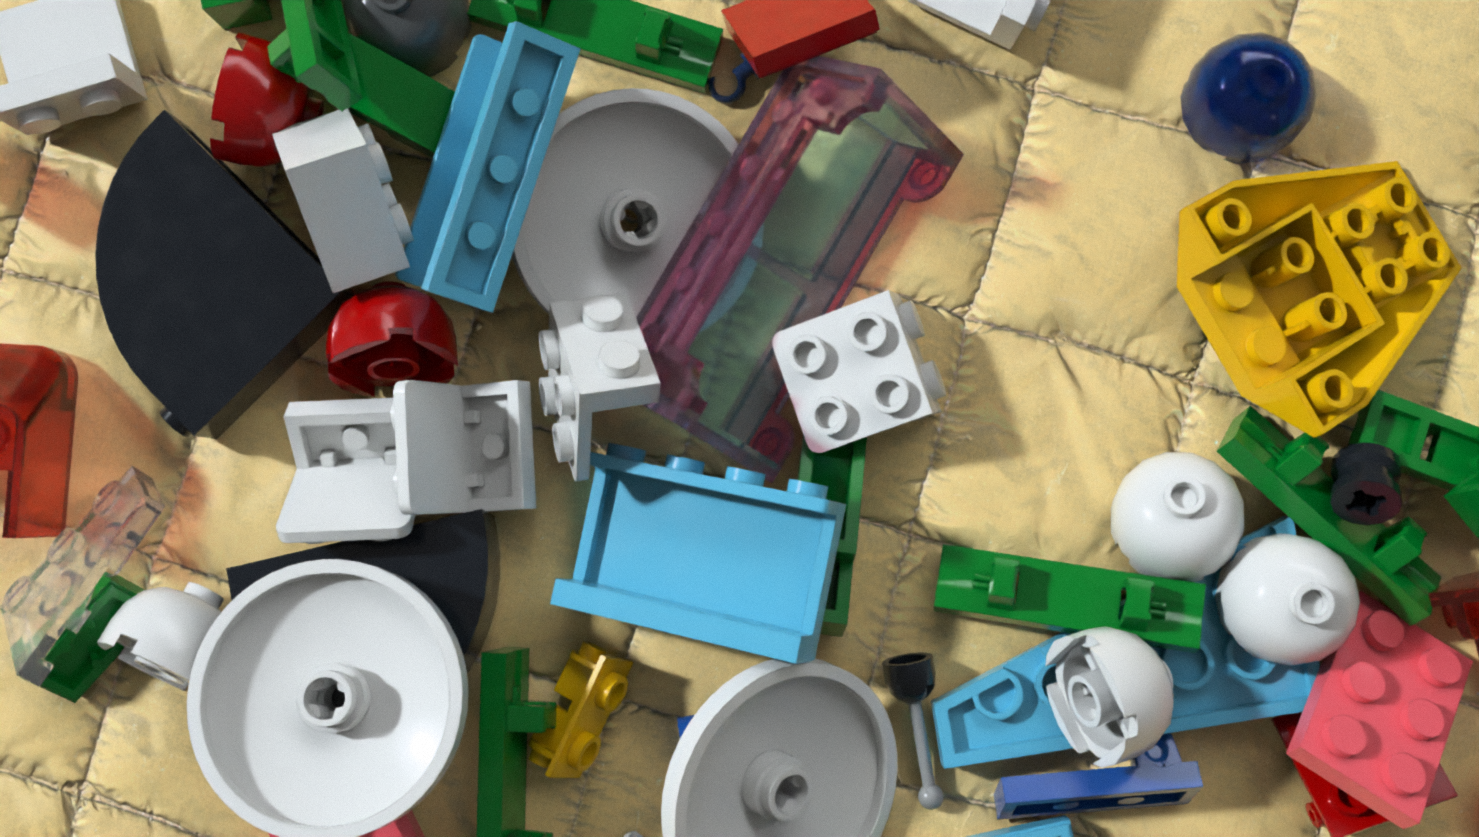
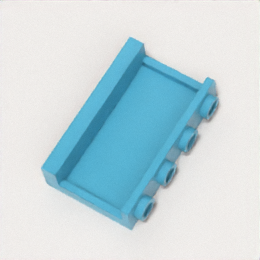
(487, 164)
(705, 554)

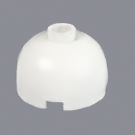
(1177, 517)
(1287, 599)
(163, 630)
(1110, 693)

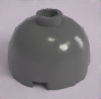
(413, 31)

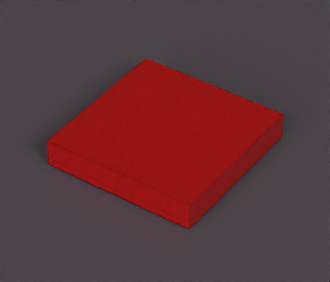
(793, 31)

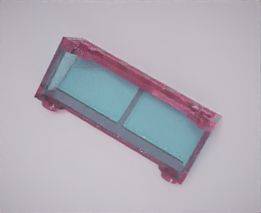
(783, 246)

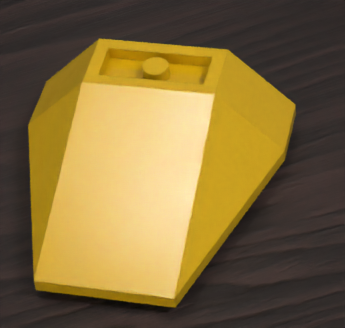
(1312, 284)

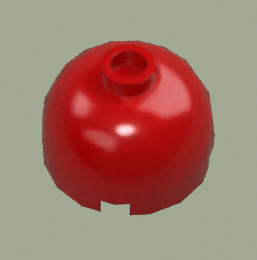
(256, 103)
(390, 338)

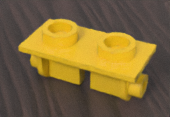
(596, 688)

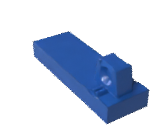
(1150, 781)

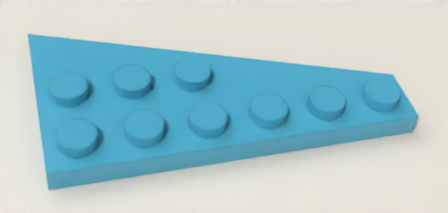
(1010, 714)

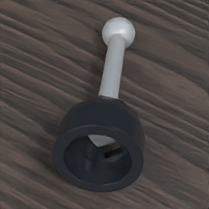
(911, 680)

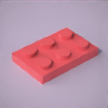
(1382, 713)

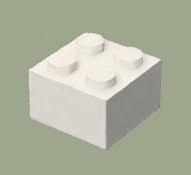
(341, 196)

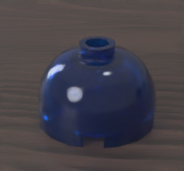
(1249, 97)

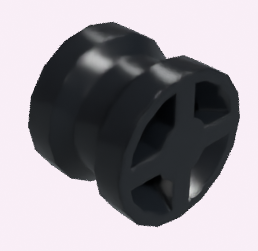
(1366, 484)

